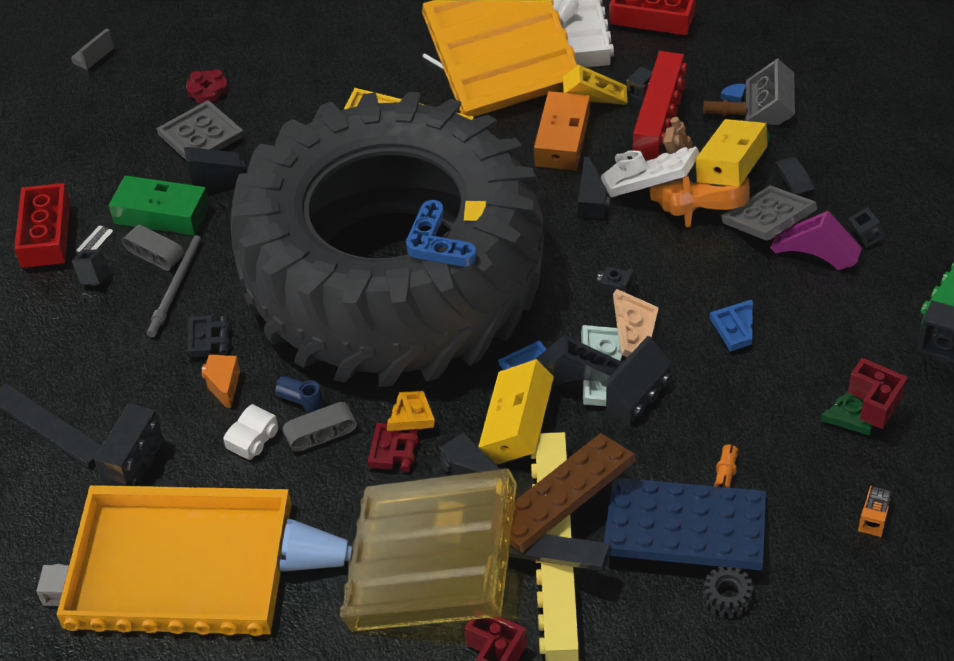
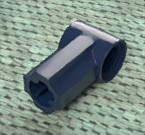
(304, 393)

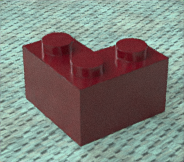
(879, 389)
(496, 639)

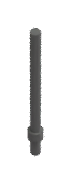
(159, 315)

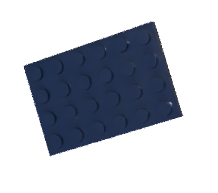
(686, 523)

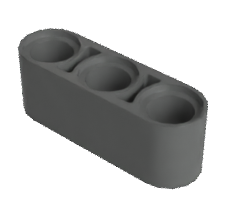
(153, 247)
(319, 426)

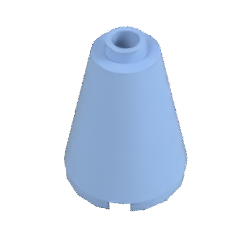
(311, 548)

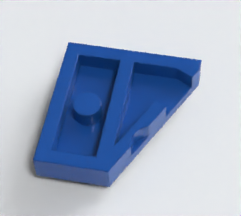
(734, 324)

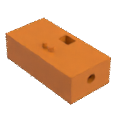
(562, 131)

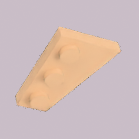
(634, 320)

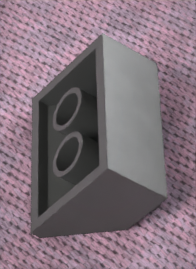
(770, 94)

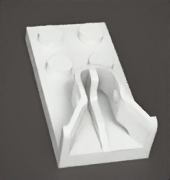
(638, 174)

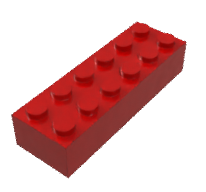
(660, 104)

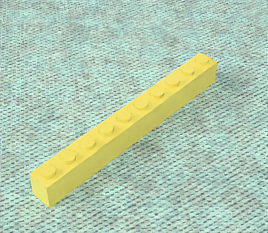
(556, 580)

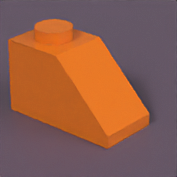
(222, 377)

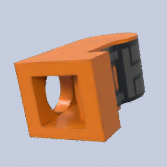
(875, 511)

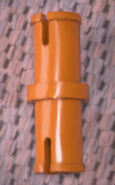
(726, 466)

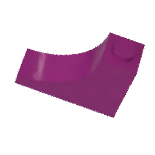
(820, 237)

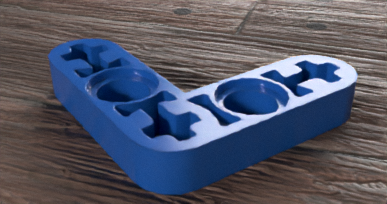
(431, 242)

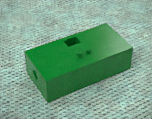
(159, 205)

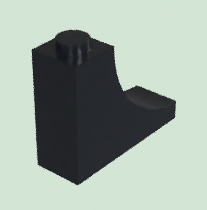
(574, 361)

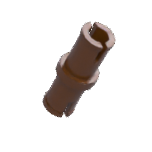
(724, 107)

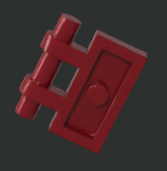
(385, 450)

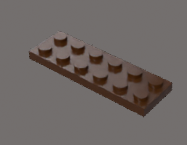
(567, 489)

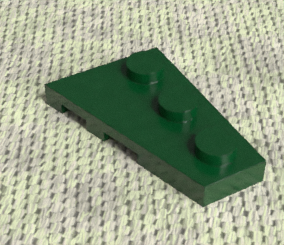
(847, 414)

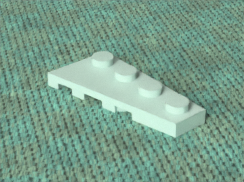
(606, 341)

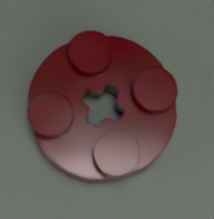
(213, 79)

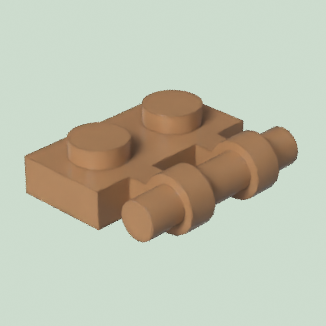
(675, 137)

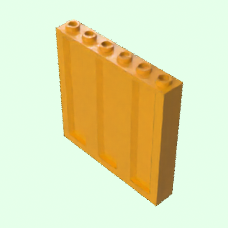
(499, 50)

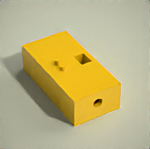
(731, 152)
(516, 412)

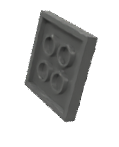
(200, 128)
(769, 213)

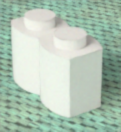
(251, 432)

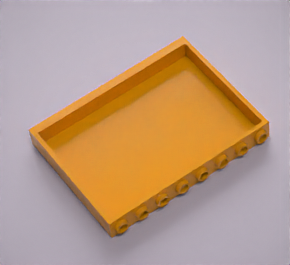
(176, 560)

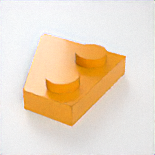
(411, 412)

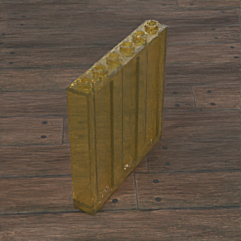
(430, 551)

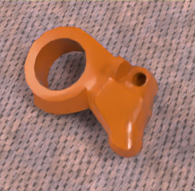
(684, 196)

